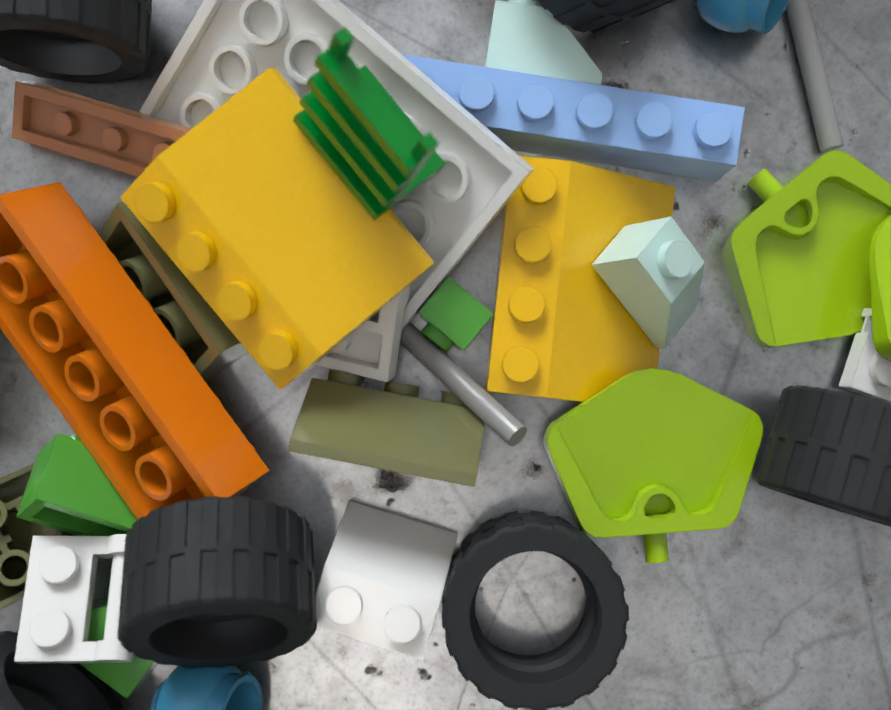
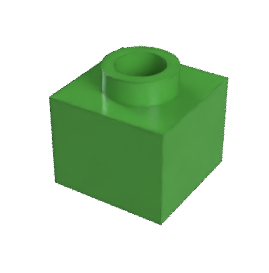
(453, 317)

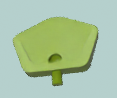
(805, 252)
(654, 458)

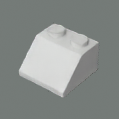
(384, 579)

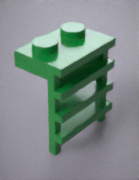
(364, 131)

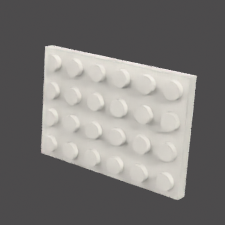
(240, 39)

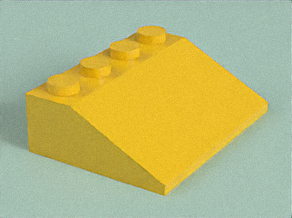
(272, 231)
(554, 316)

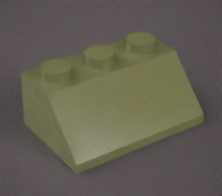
(172, 296)
(389, 429)

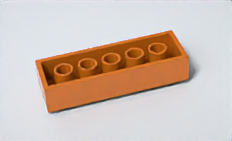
(112, 360)

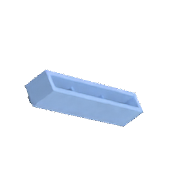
(595, 120)

